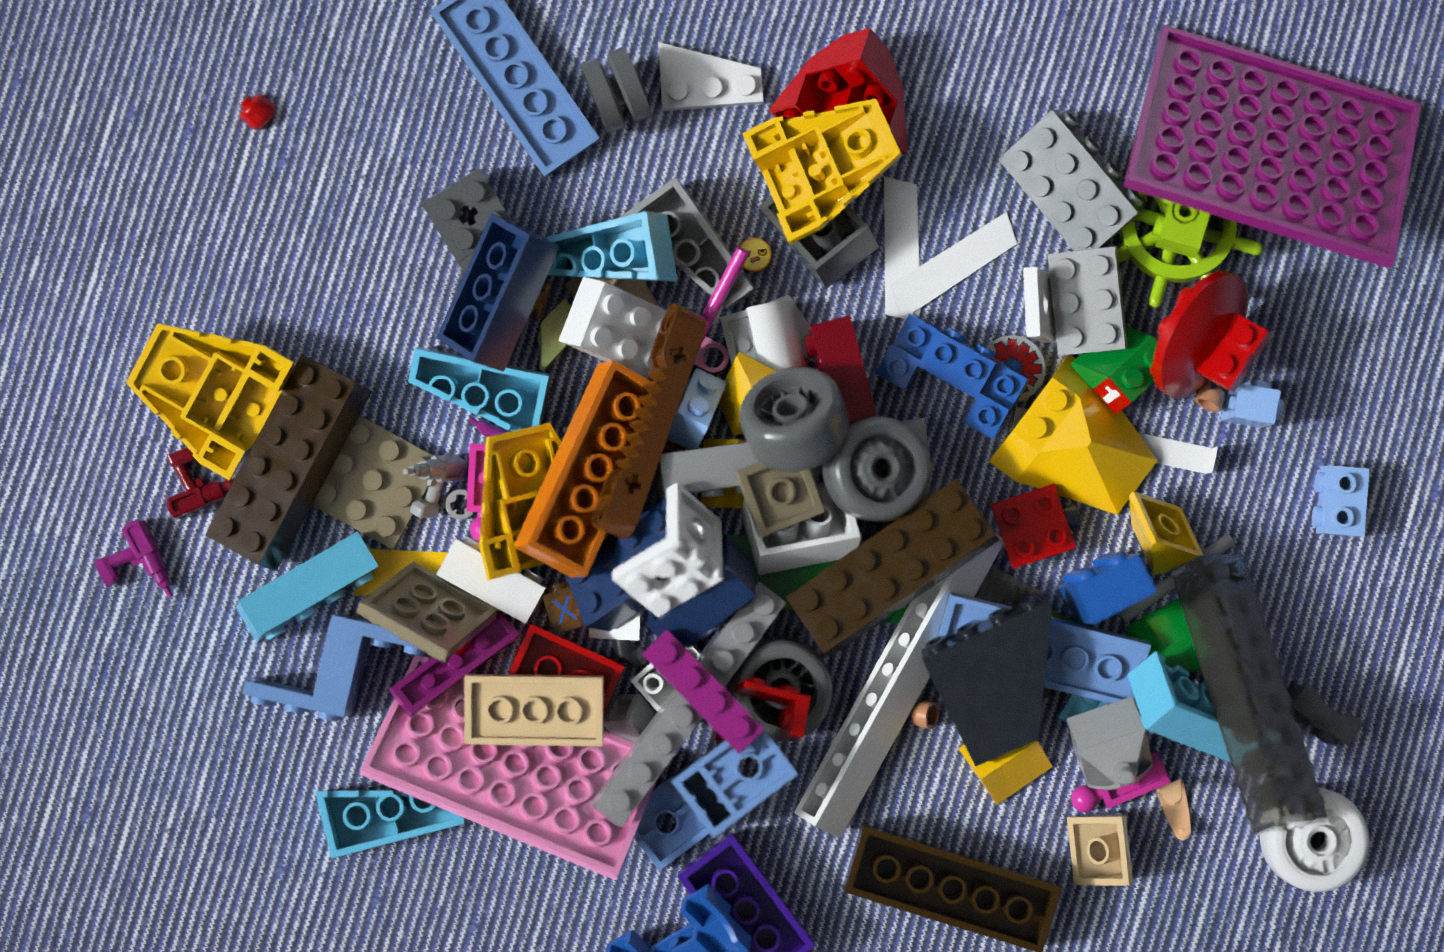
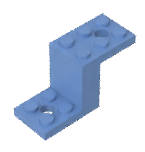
(338, 671)
(710, 797)

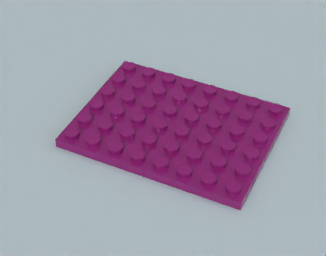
(1274, 146)

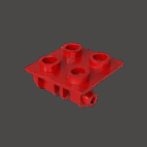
(1033, 526)

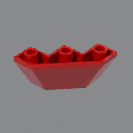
(848, 72)

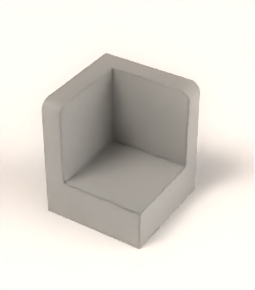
(628, 716)

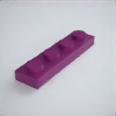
(437, 677)
(703, 692)

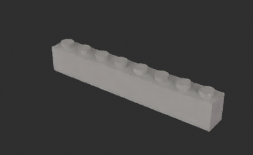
(715, 467)
(676, 716)

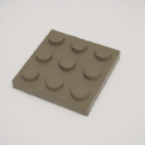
(369, 483)
(427, 611)

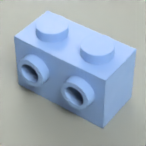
(1253, 405)
(696, 409)
(1341, 501)

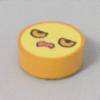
(759, 254)

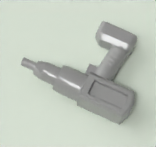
(437, 471)

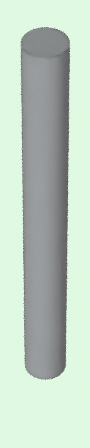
(1168, 584)

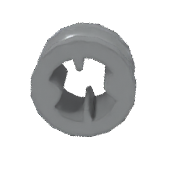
(453, 497)

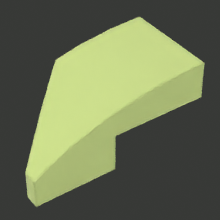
(550, 333)

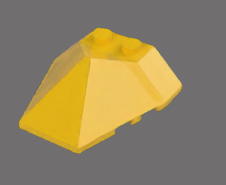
(821, 161)
(210, 391)
(1076, 445)
(512, 478)

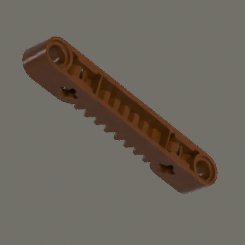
(617, 507)

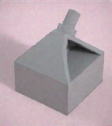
(1111, 745)

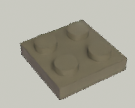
(778, 497)

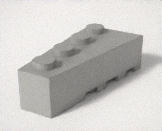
(694, 241)

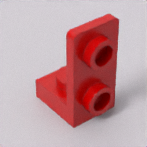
(792, 717)

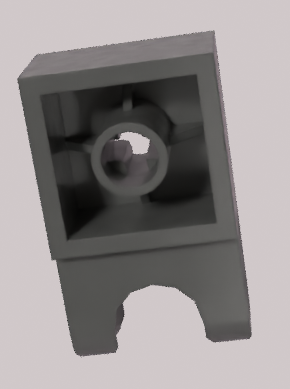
(445, 210)

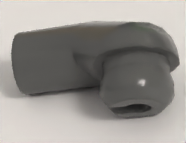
(629, 653)

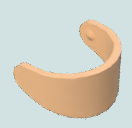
(1176, 808)

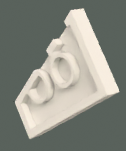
(705, 81)

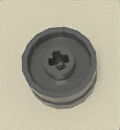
(618, 89)

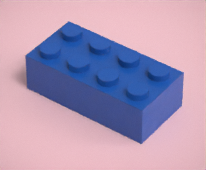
(1106, 588)

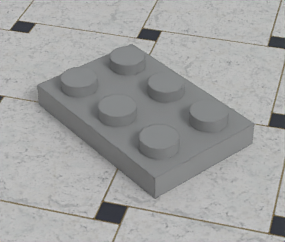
(1087, 301)

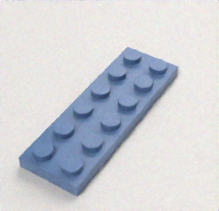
(517, 80)
(1078, 656)

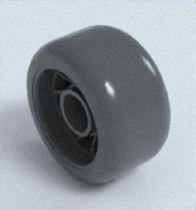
(794, 419)
(851, 474)
(800, 666)

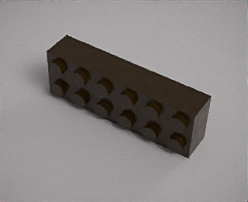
(288, 463)
(892, 568)
(951, 887)

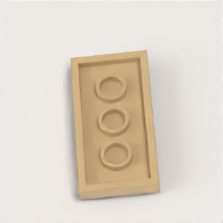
(534, 710)

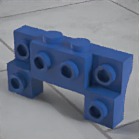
(958, 364)
(709, 929)

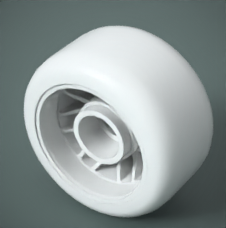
(1334, 862)

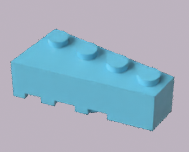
(617, 249)
(507, 398)
(306, 587)
(1176, 706)
(377, 817)

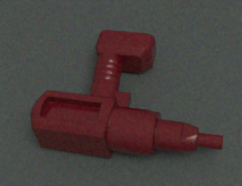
(196, 494)

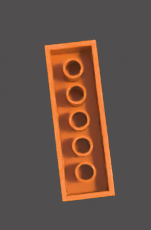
(561, 516)

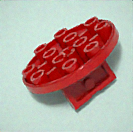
(1207, 337)

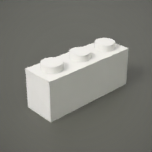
(512, 594)

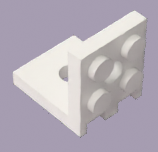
(1039, 305)
(687, 556)

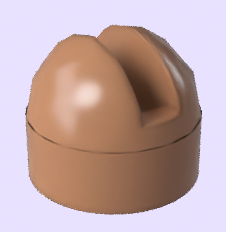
(1210, 398)
(925, 714)

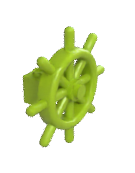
(1180, 232)

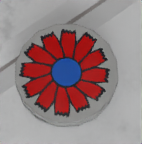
(1022, 356)

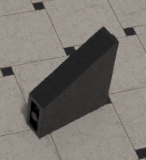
(994, 677)

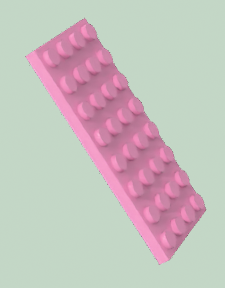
(514, 789)

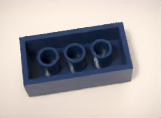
(497, 292)
(597, 596)

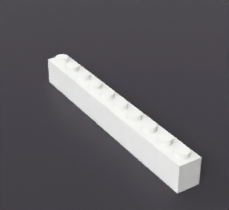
(884, 703)

